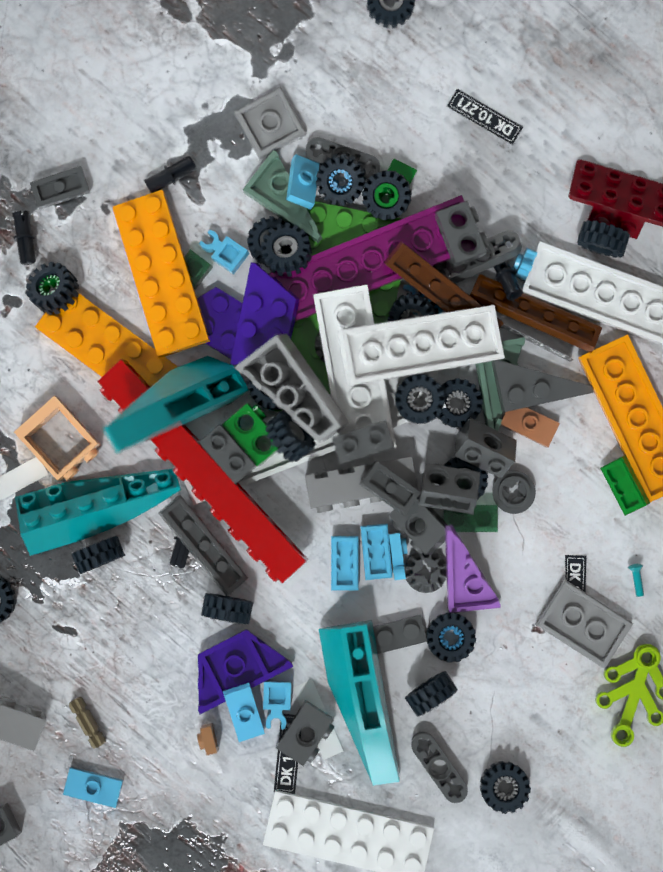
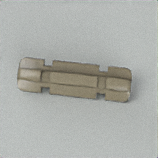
(87, 722)

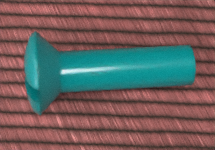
(635, 568)

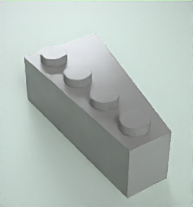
(293, 385)
(344, 486)
(20, 724)

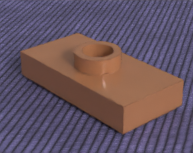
(530, 425)

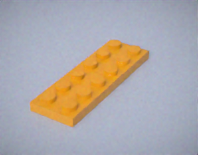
(161, 274)
(102, 341)
(629, 408)

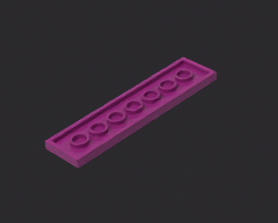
(363, 258)

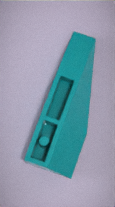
(176, 400)
(89, 507)
(359, 691)

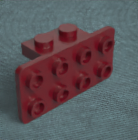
(617, 197)

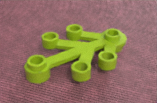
(635, 690)

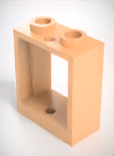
(38, 420)

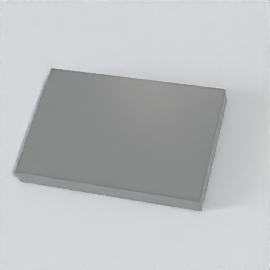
(584, 624)

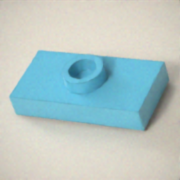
(302, 181)
(376, 551)
(344, 563)
(243, 712)
(93, 787)

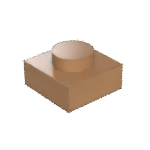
(207, 739)

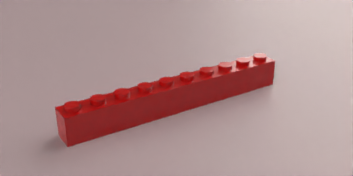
(210, 482)

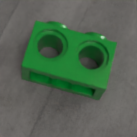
(248, 439)

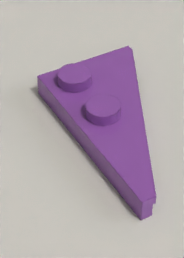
(465, 582)

